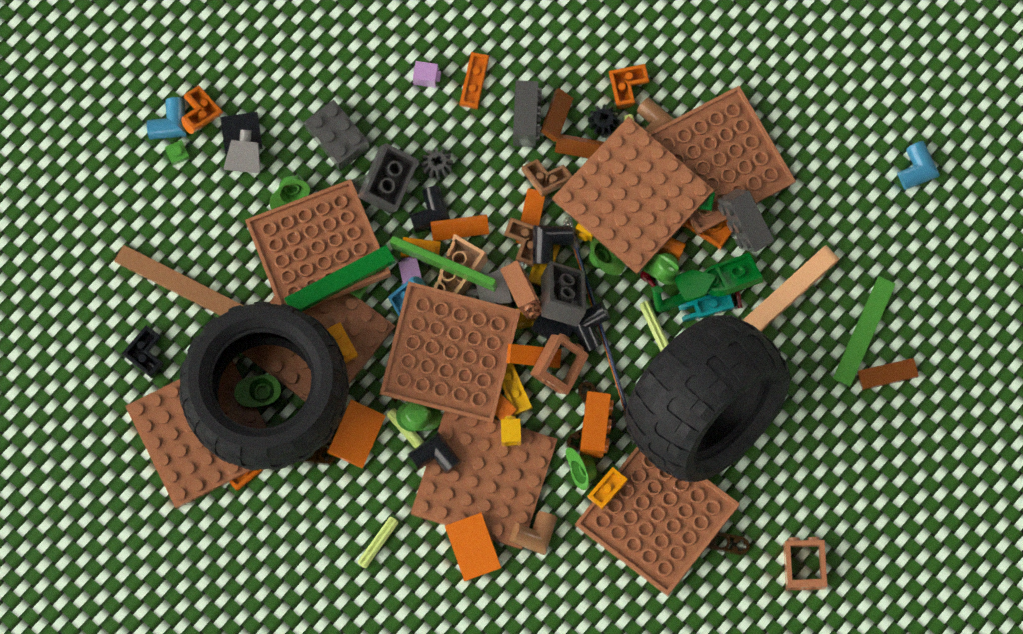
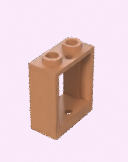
(522, 290)
(544, 360)
(807, 584)

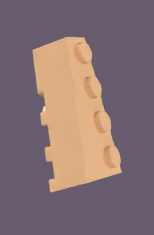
(466, 255)

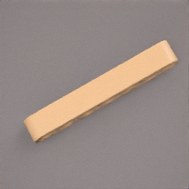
(792, 288)

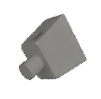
(243, 154)
(500, 296)

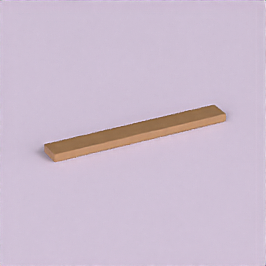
(174, 281)

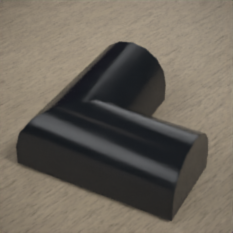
(435, 210)
(545, 237)
(586, 329)
(139, 352)
(437, 449)

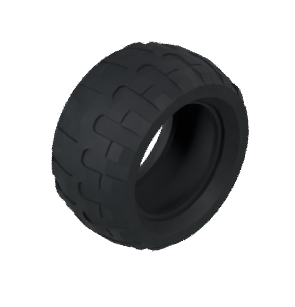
(252, 327)
(707, 397)

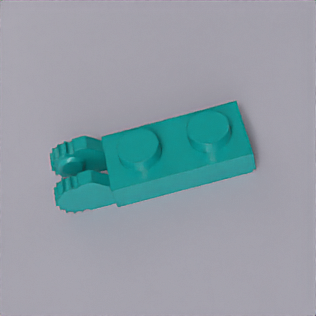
(707, 306)

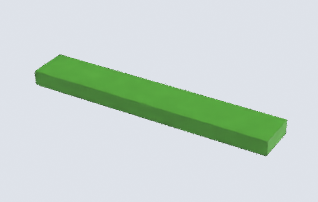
(443, 263)
(864, 331)

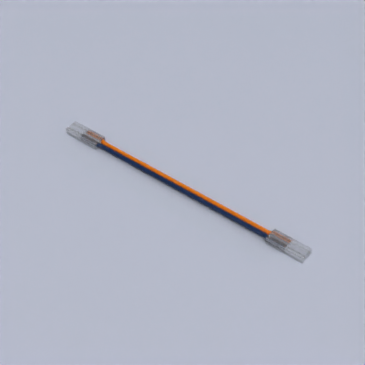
(575, 246)

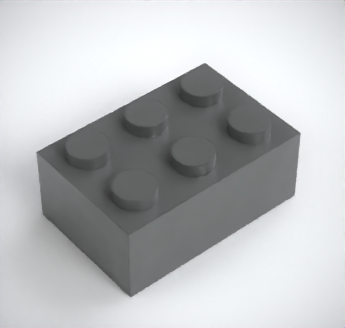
(527, 113)
(336, 135)
(388, 178)
(745, 220)
(563, 294)

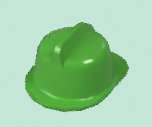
(289, 190)
(605, 259)
(663, 268)
(257, 390)
(418, 417)
(581, 467)

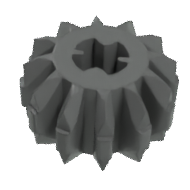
(434, 157)

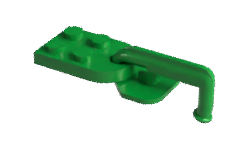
(715, 281)

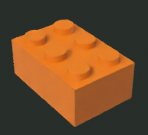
(596, 424)

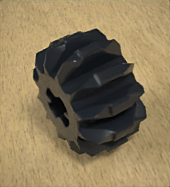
(608, 114)

